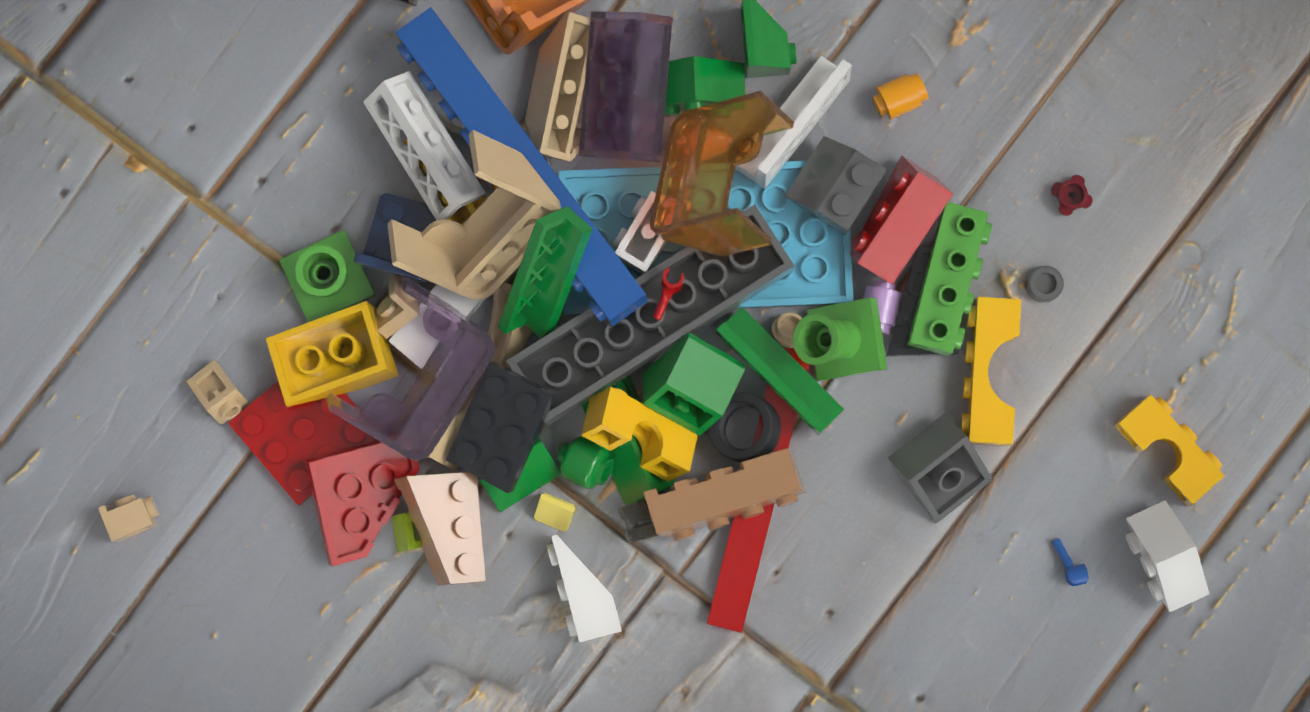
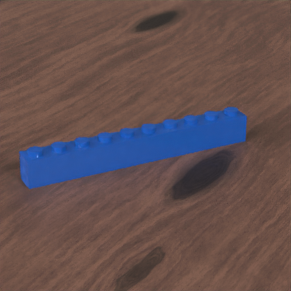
(478, 108)

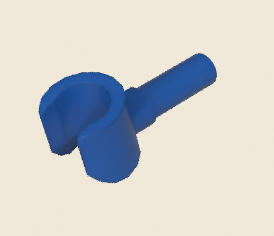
(1075, 574)

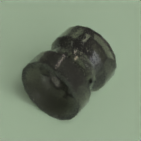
(632, 515)

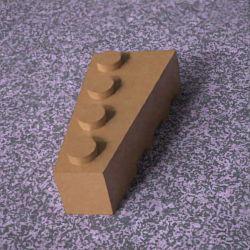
(725, 495)

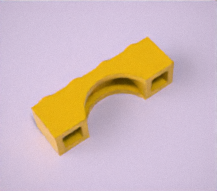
(988, 417)

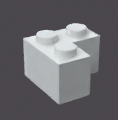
(1167, 556)

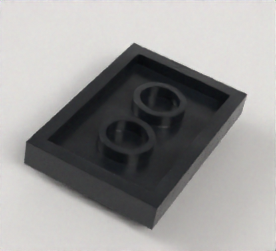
(501, 426)

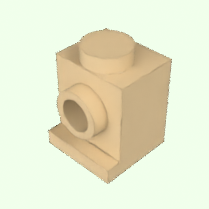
(129, 517)

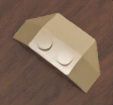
(558, 89)

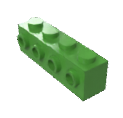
(948, 279)

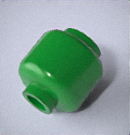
(585, 463)

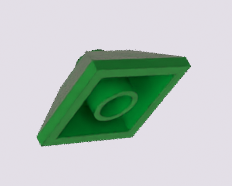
(764, 43)

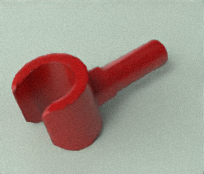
(667, 292)

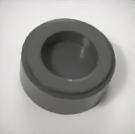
(1044, 284)

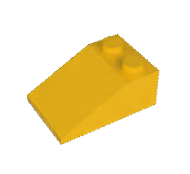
(331, 355)

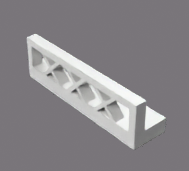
(805, 108)
(426, 142)

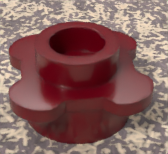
(1075, 185)

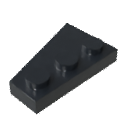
(901, 331)

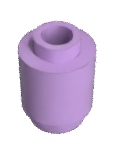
(888, 303)

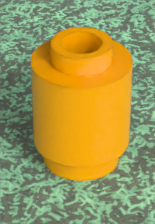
(900, 96)

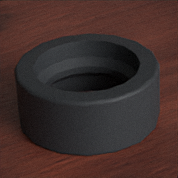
(769, 436)

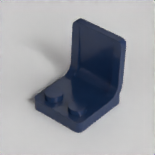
(377, 249)

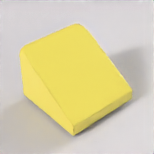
(554, 512)

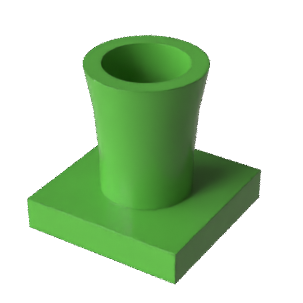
(345, 286)
(842, 339)

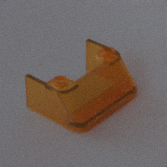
(700, 169)

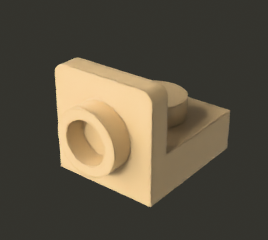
(395, 310)
(217, 392)

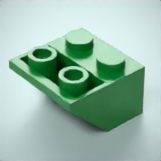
(692, 383)

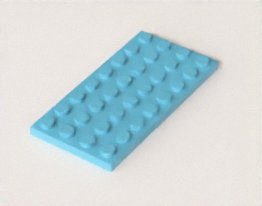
(817, 250)

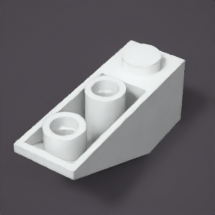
(589, 601)

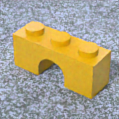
(665, 445)
(1194, 470)

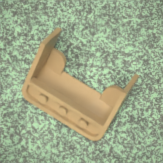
(492, 242)

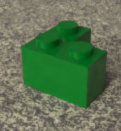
(701, 82)

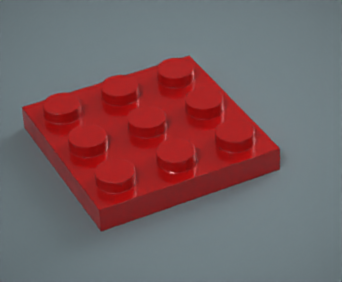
(290, 435)

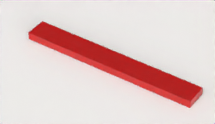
(748, 536)

